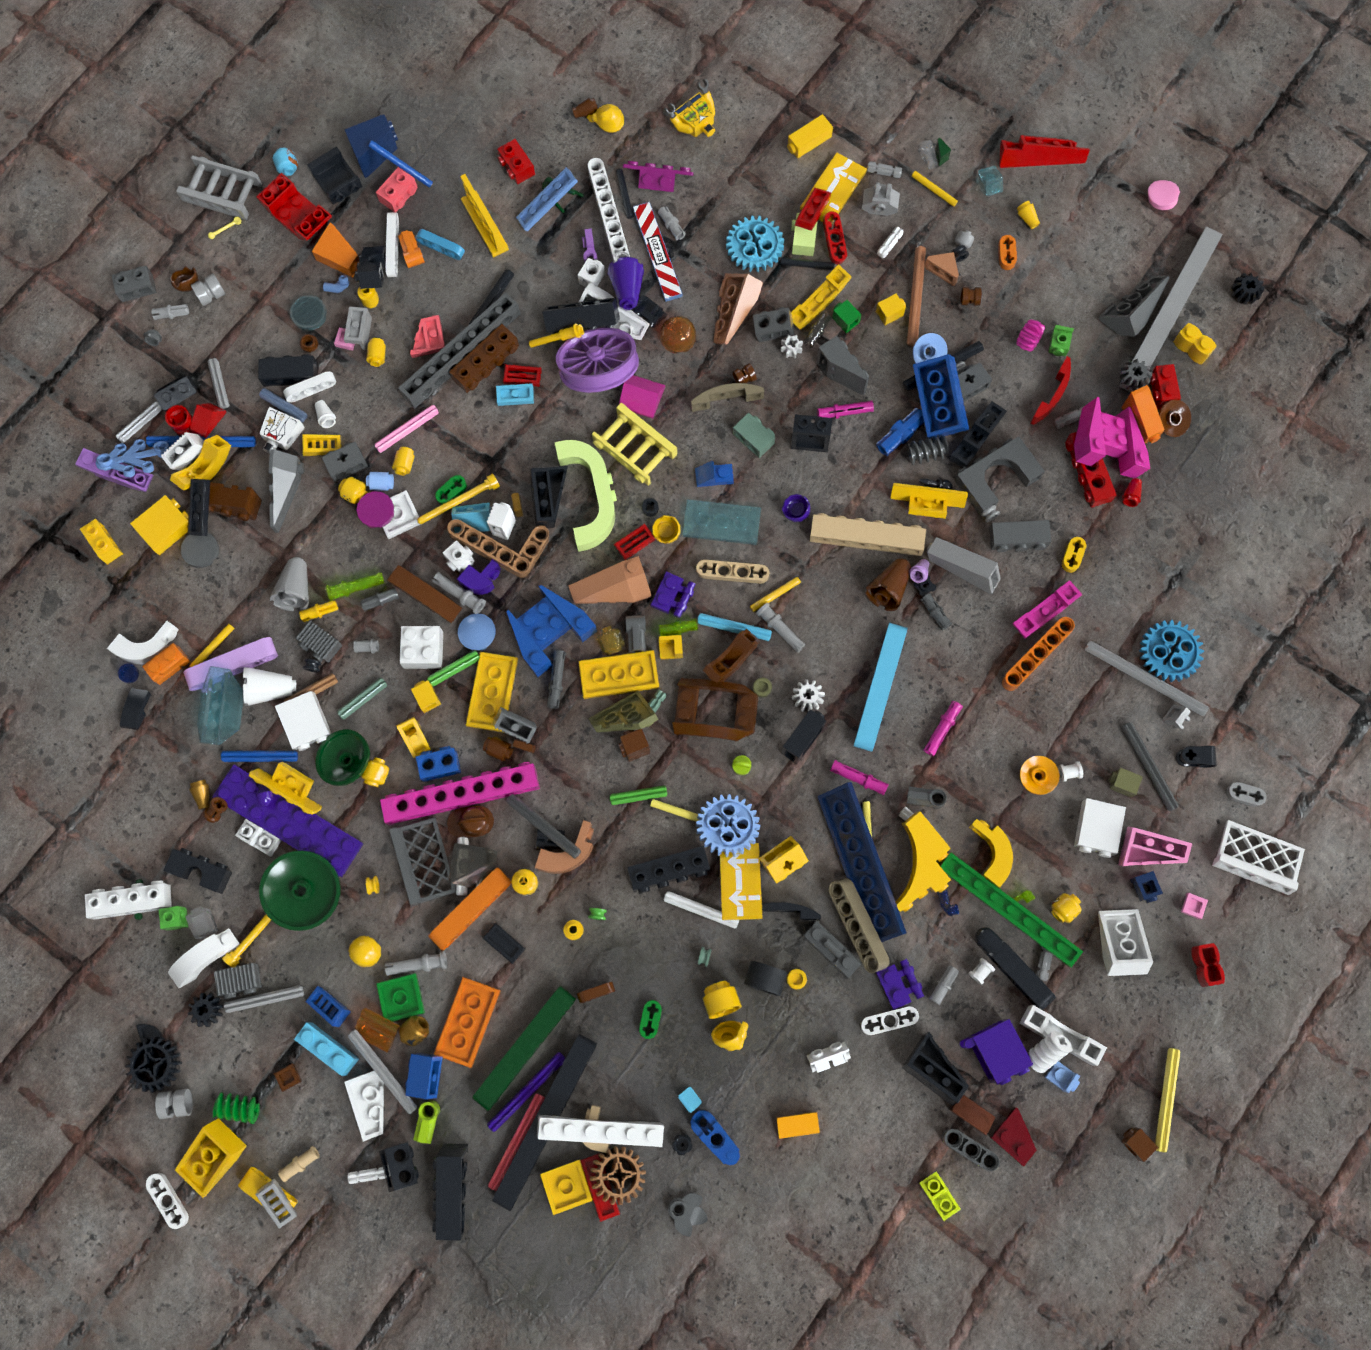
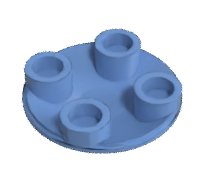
(476, 631)

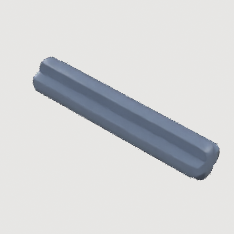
(283, 405)

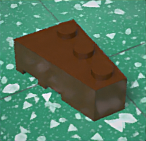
(234, 501)

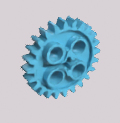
(739, 248)

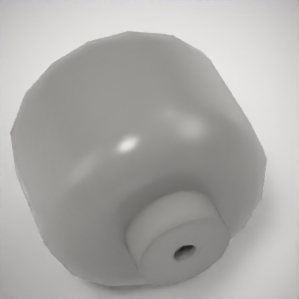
(964, 238)

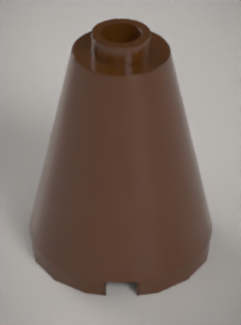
(889, 585)

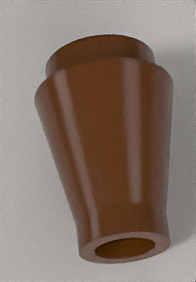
(585, 108)

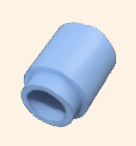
(380, 481)

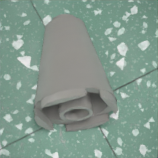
(292, 586)

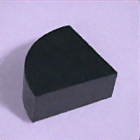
(148, 1031)

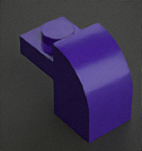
(479, 582)

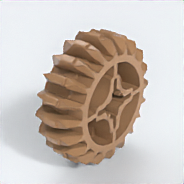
(617, 1165)

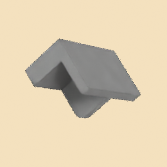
(358, 326)

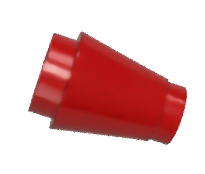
(1132, 495)

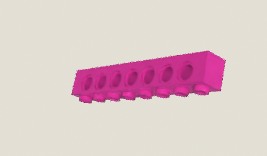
(391, 804)

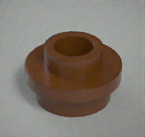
(307, 339)

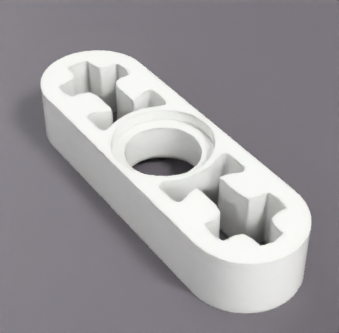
(309, 387)
(876, 1030)
(169, 1217)

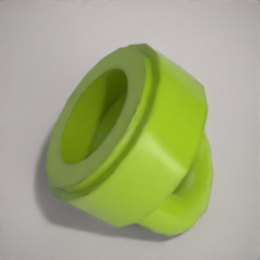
(741, 765)

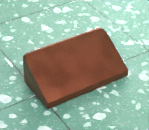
(973, 1114)

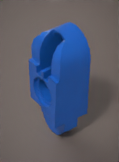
(727, 1150)

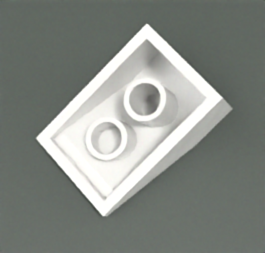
(1124, 943)

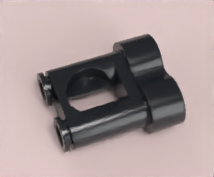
(542, 841)

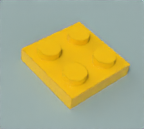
(566, 1187)

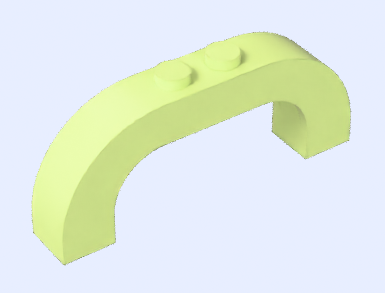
(581, 453)

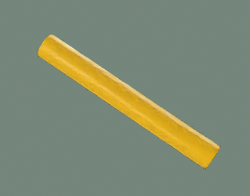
(934, 188)
(776, 593)
(213, 645)

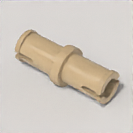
(298, 1164)

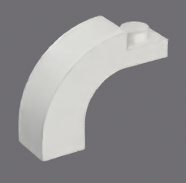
(143, 652)
(201, 955)

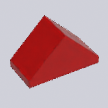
(206, 418)

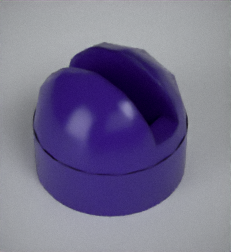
(265, 798)

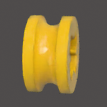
(372, 885)

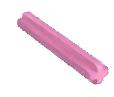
(406, 428)

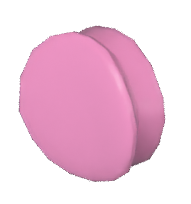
(1163, 194)

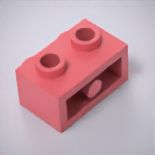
(396, 190)

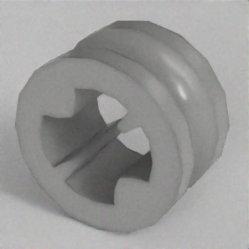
(990, 513)

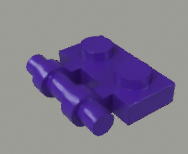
(667, 593)
(893, 986)

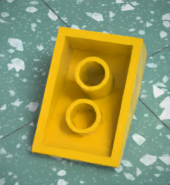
(210, 1157)

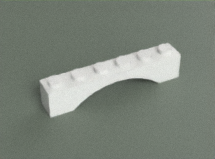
(599, 1131)

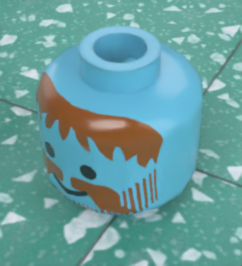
(285, 161)

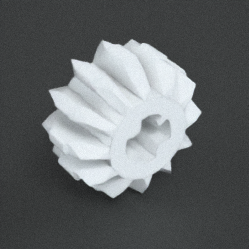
(806, 688)

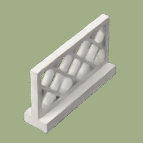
(1258, 873)

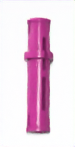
(866, 407)
(945, 724)
(854, 775)

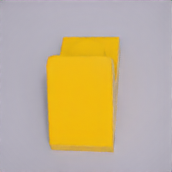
(413, 737)

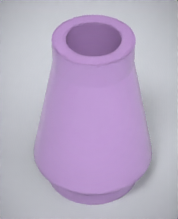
(919, 572)

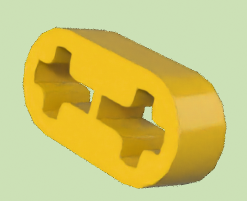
(1069, 553)

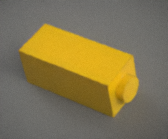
(809, 136)

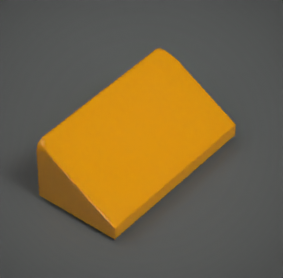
(797, 1125)

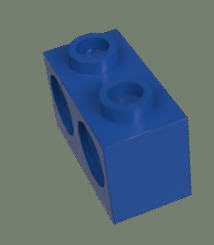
(438, 769)

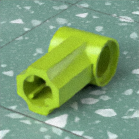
(426, 1123)

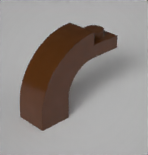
(732, 657)

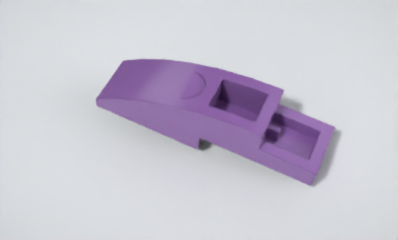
(139, 481)

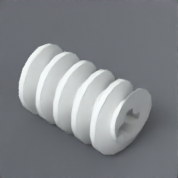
(1049, 1051)

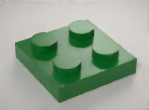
(400, 998)

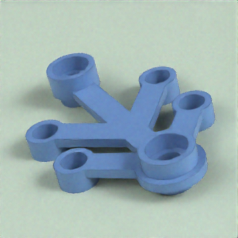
(129, 456)

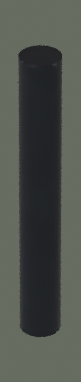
(624, 193)
(807, 263)

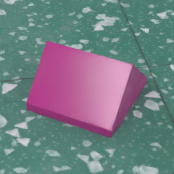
(642, 395)

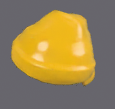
(608, 118)
(730, 1035)

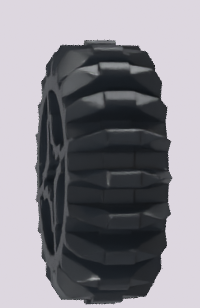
(157, 1071)

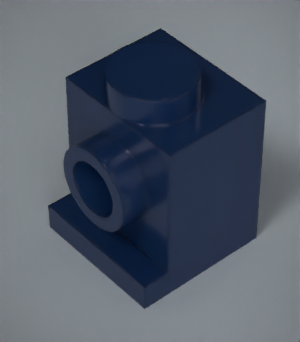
(1149, 880)

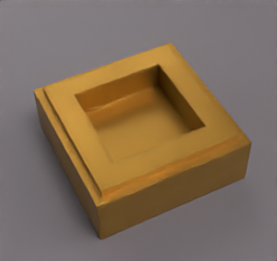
(517, 506)

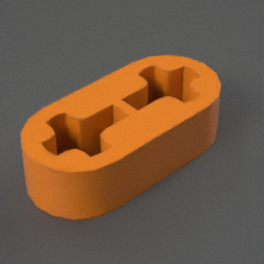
(1011, 252)

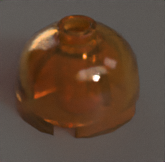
(678, 334)

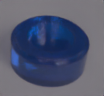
(128, 673)

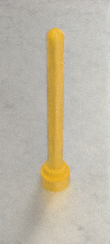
(489, 483)
(233, 957)

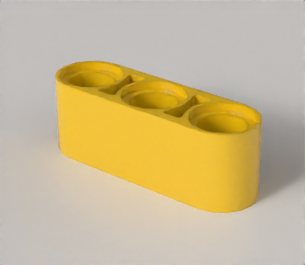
(254, 1180)

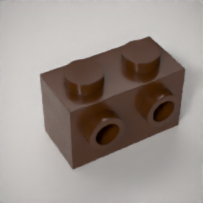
(634, 744)

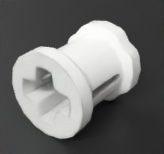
(1070, 771)
(981, 971)

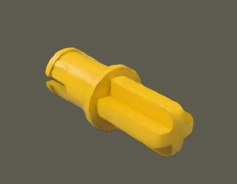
(318, 611)

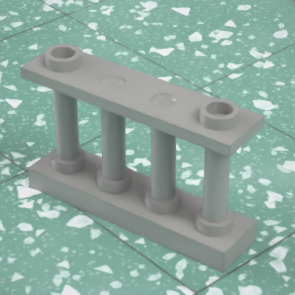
(221, 203)

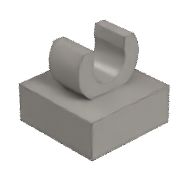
(1177, 715)

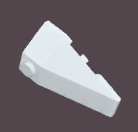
(628, 322)

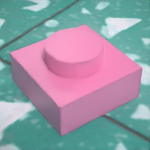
(339, 341)
(1194, 906)

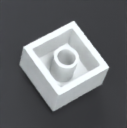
(421, 647)

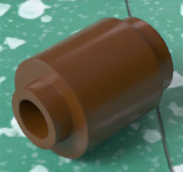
(497, 748)

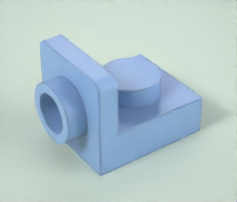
(1063, 1077)

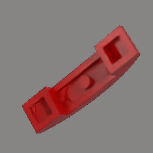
(1062, 376)

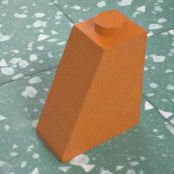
(336, 252)
(1145, 414)

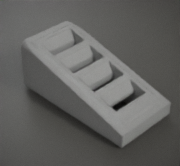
(273, 1184)

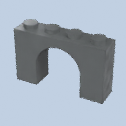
(1013, 455)

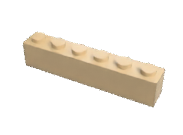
(868, 535)

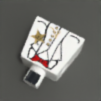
(280, 430)

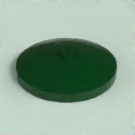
(300, 890)

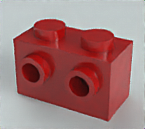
(516, 162)
(1164, 385)

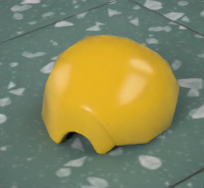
(666, 529)
(364, 951)

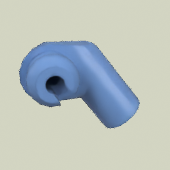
(338, 287)

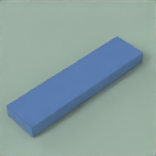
(546, 199)

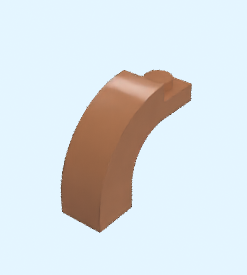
(563, 862)

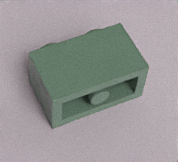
(754, 435)

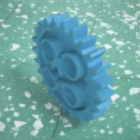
(1187, 661)

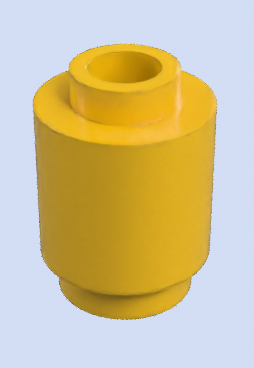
(368, 297)
(376, 352)
(403, 461)

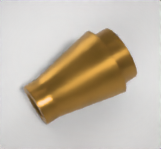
(200, 793)

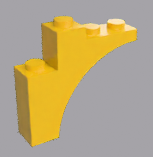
(926, 850)

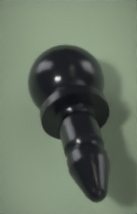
(942, 484)

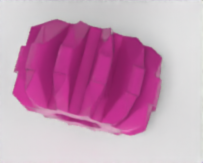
(1030, 335)

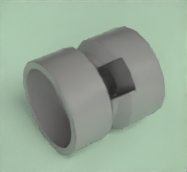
(208, 289)
(177, 1103)

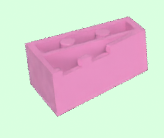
(1148, 848)

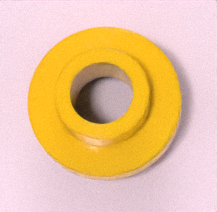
(578, 925)

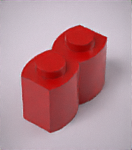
(1208, 968)

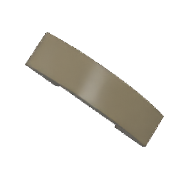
(726, 391)

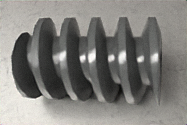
(927, 449)

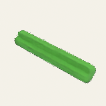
(453, 668)
(638, 795)

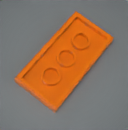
(467, 1022)

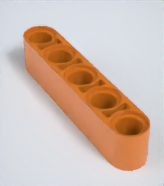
(1044, 647)
(470, 909)

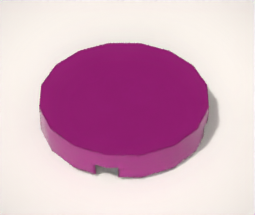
(375, 509)

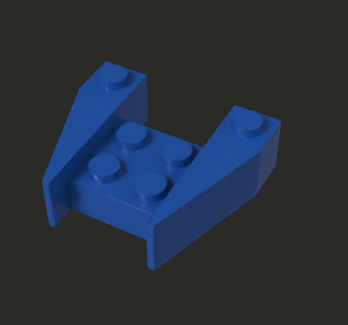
(545, 624)

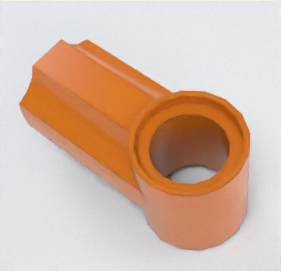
(411, 252)

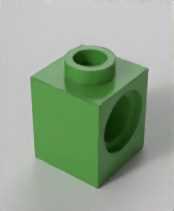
(173, 918)

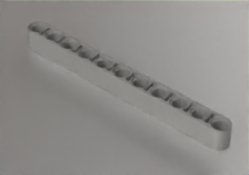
(1177, 298)

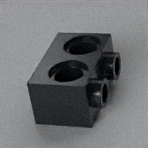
(393, 1168)

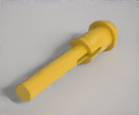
(563, 334)

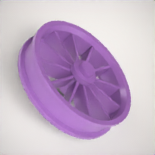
(617, 353)

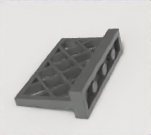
(405, 862)

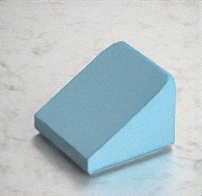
(690, 1099)

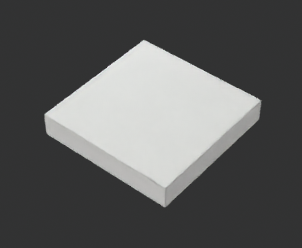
(404, 516)

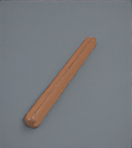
(916, 295)

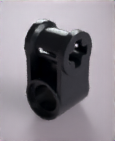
(1199, 756)

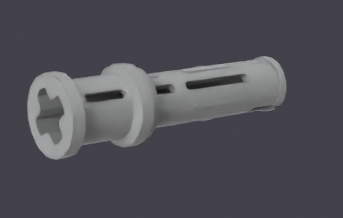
(465, 596)
(774, 621)
(424, 963)

